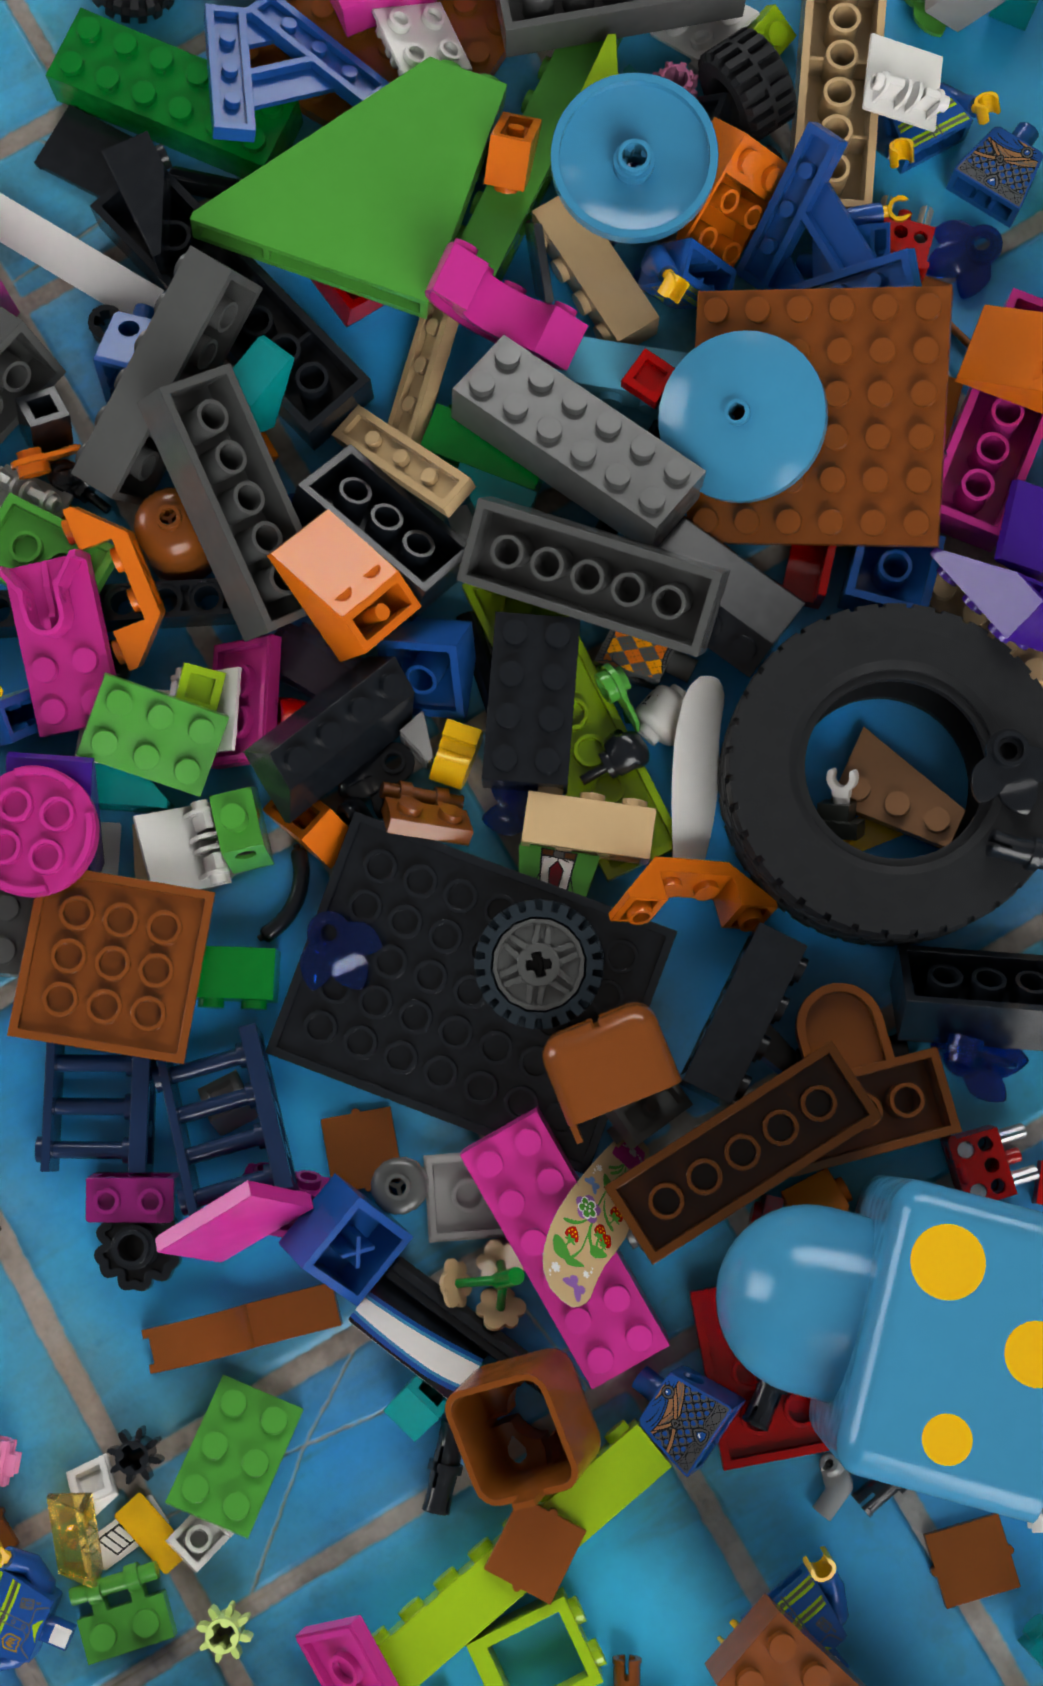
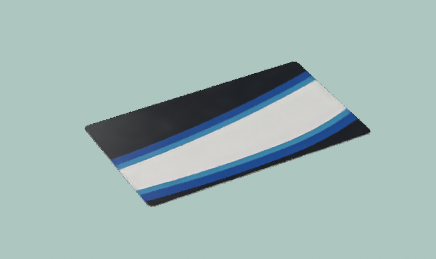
(417, 1337)

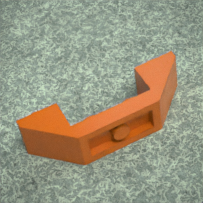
(91, 530)
(736, 897)

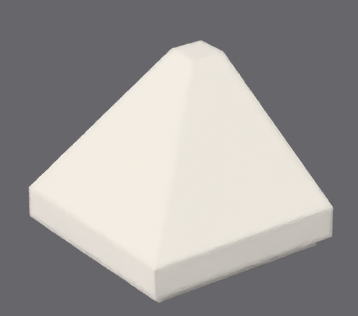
(94, 1478)

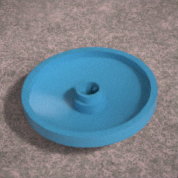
(643, 123)
(781, 420)

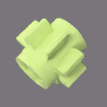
(225, 1644)

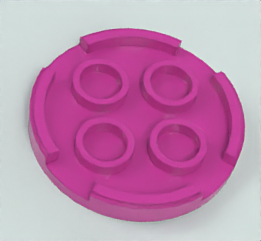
(44, 831)

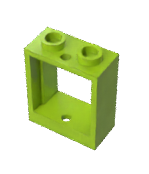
(526, 1616)

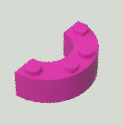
(485, 305)

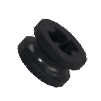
(97, 317)

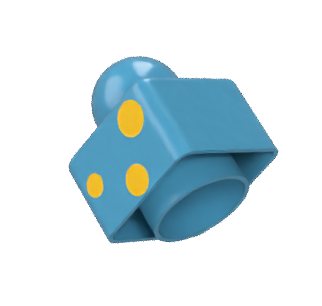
(906, 1335)

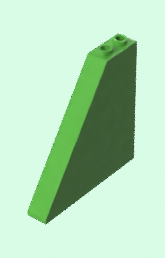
(369, 191)

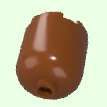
(171, 548)

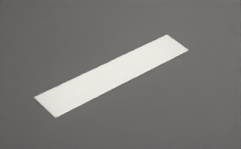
(73, 259)

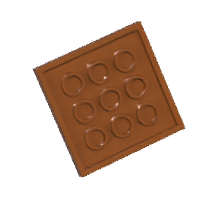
(113, 967)

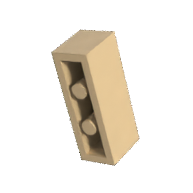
(589, 825)

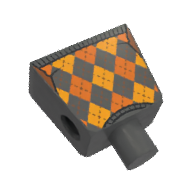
(644, 661)

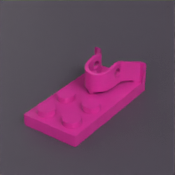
(60, 638)

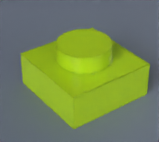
(774, 28)
(200, 685)

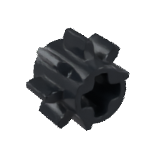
(138, 1466)

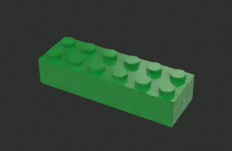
(160, 91)

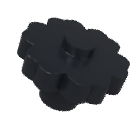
(132, 1254)

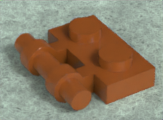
(425, 813)

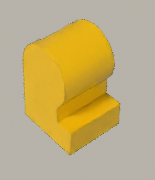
(456, 754)

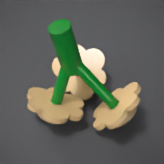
(498, 1269)

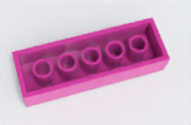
(985, 452)
(524, 1185)

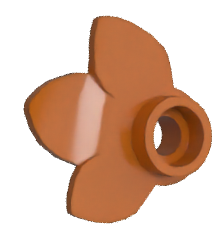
(34, 463)

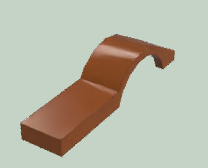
(243, 1327)

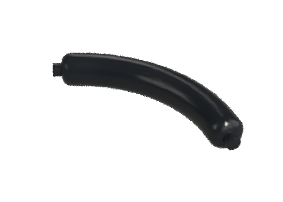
(296, 897)

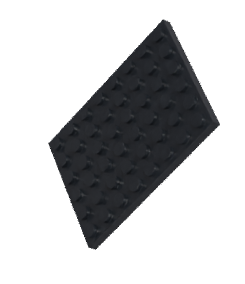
(420, 1019)

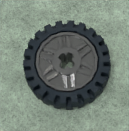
(518, 991)

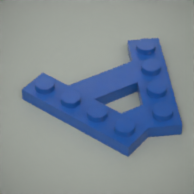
(316, 66)
(809, 201)

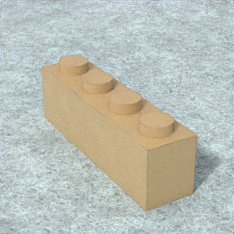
(596, 277)

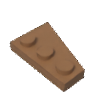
(899, 795)

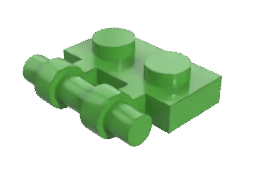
(127, 1625)

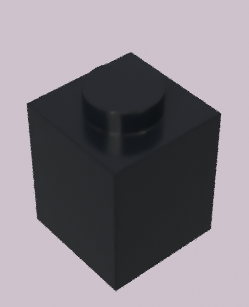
(44, 420)

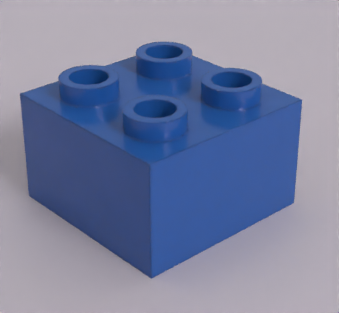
(345, 1240)

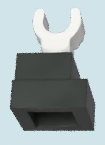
(841, 812)

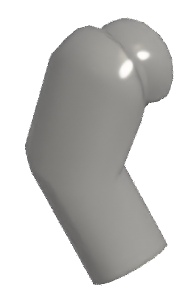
(837, 1486)

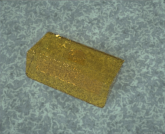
(76, 1537)

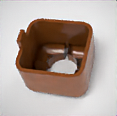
(608, 1063)
(552, 1459)

